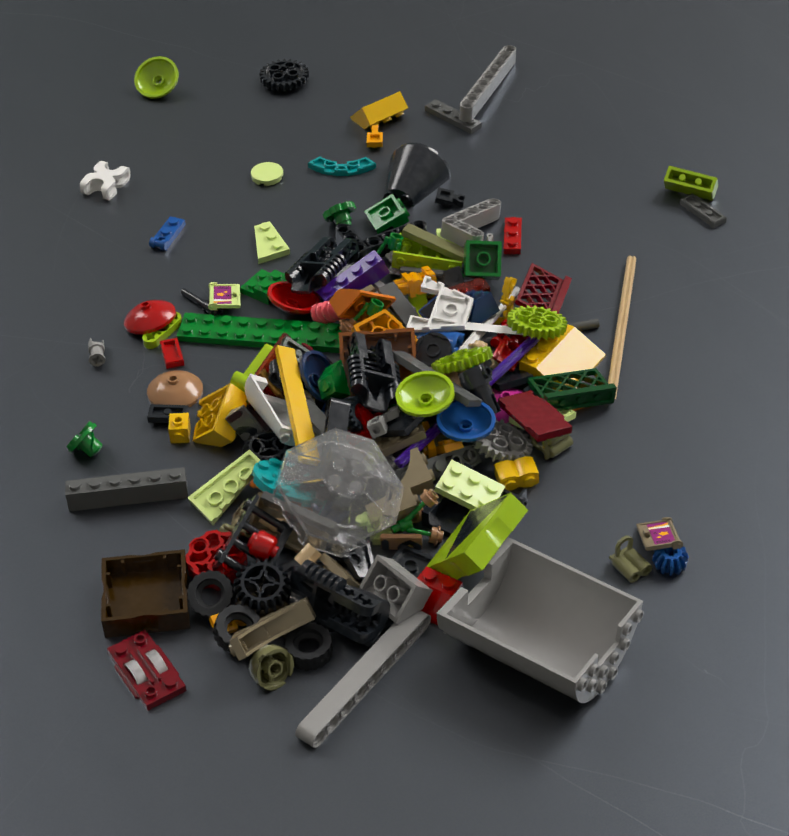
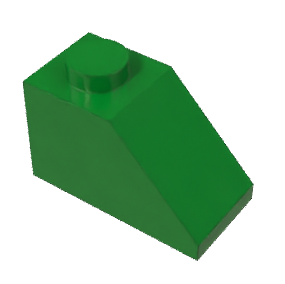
(333, 382)

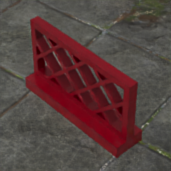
(555, 298)

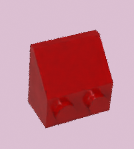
(443, 589)

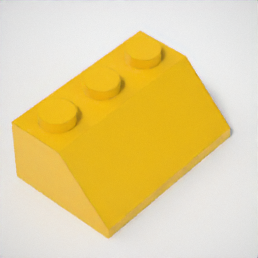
(380, 111)

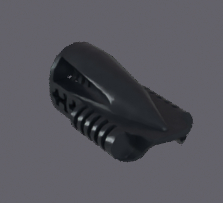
(322, 264)
(370, 380)
(336, 600)

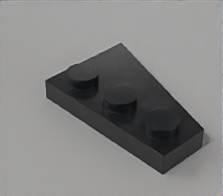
(359, 561)

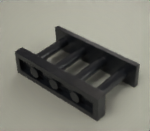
(283, 528)

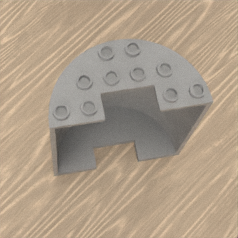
(545, 620)

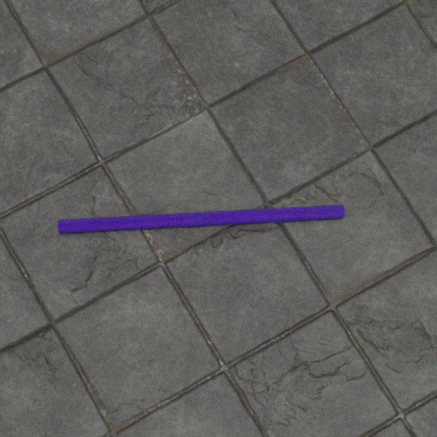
(501, 369)

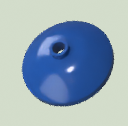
(466, 423)

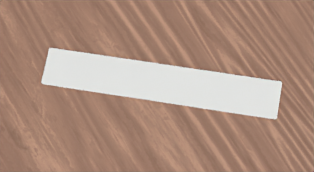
(490, 328)

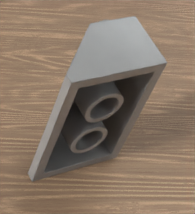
(397, 586)

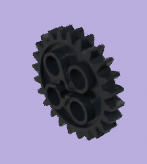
(284, 75)

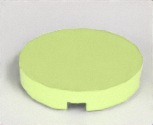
(267, 173)

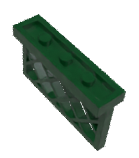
(580, 396)

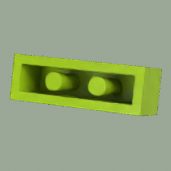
(691, 182)

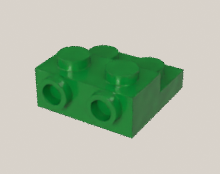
(387, 214)
(258, 285)

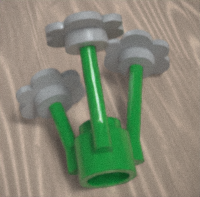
(394, 243)

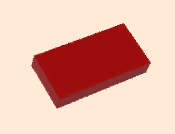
(172, 353)

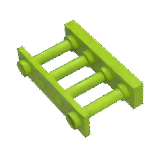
(418, 258)

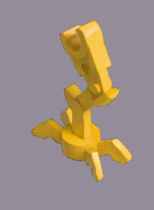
(507, 289)

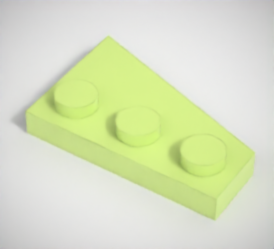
(269, 243)

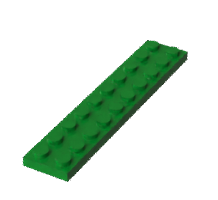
(257, 331)

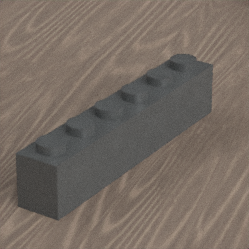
(126, 489)

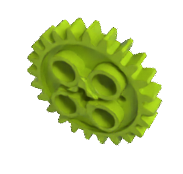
(537, 322)
(462, 359)

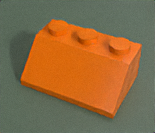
(350, 301)

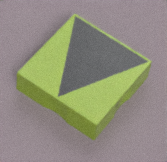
(478, 537)

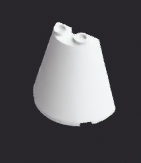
(271, 409)

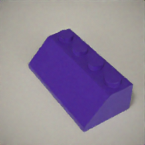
(358, 276)

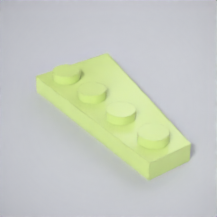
(222, 490)

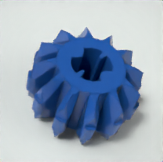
(670, 560)

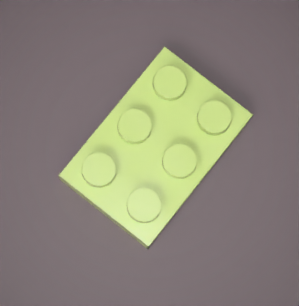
(467, 486)

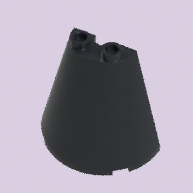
(415, 173)

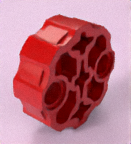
(203, 551)

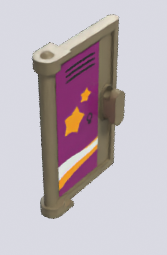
(659, 534)

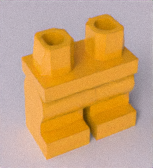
(412, 282)

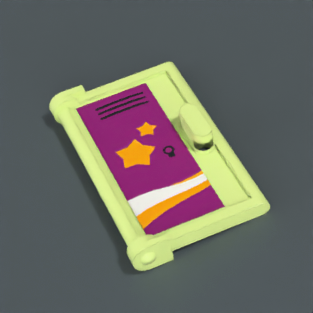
(224, 296)

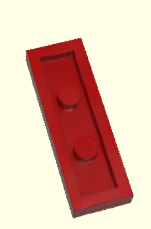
(512, 235)

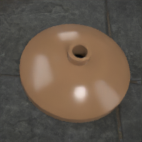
(175, 388)

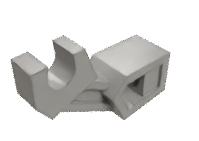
(378, 425)

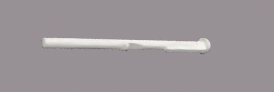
(477, 335)

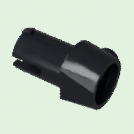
(477, 381)

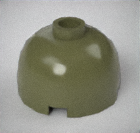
(271, 666)

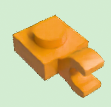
(374, 138)

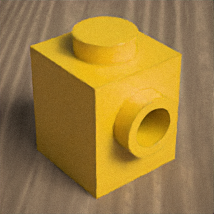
(179, 428)

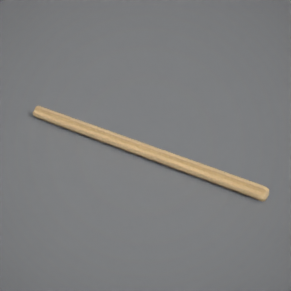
(622, 322)

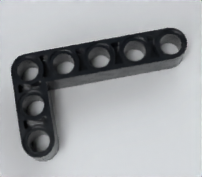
(374, 242)
(337, 414)

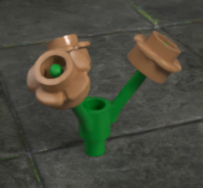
(435, 535)

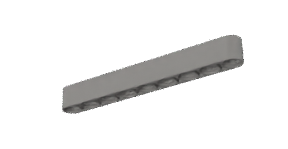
(487, 83)
(361, 679)

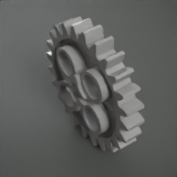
(505, 443)

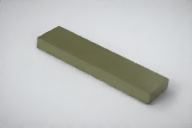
(433, 242)

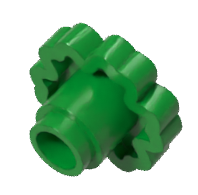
(340, 213)

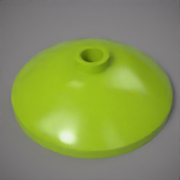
(154, 71)
(425, 394)

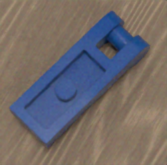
(167, 233)

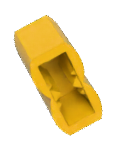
(517, 473)

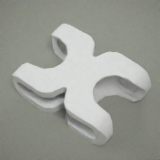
(105, 180)

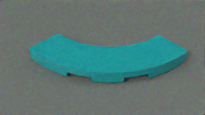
(332, 168)

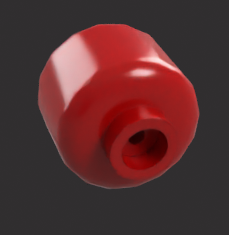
(263, 545)

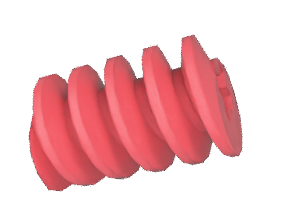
(324, 313)

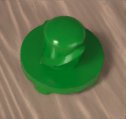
(86, 442)

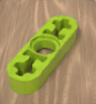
(153, 339)

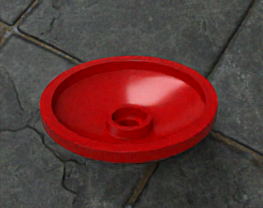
(289, 302)
(149, 316)

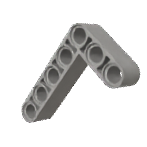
(464, 223)

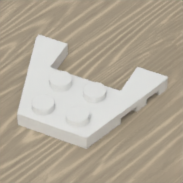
(449, 311)

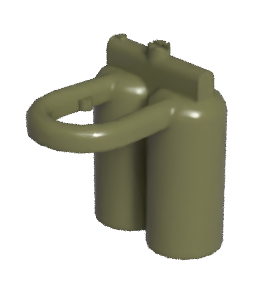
(553, 446)
(629, 561)

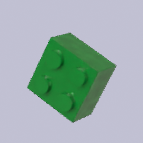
(482, 259)

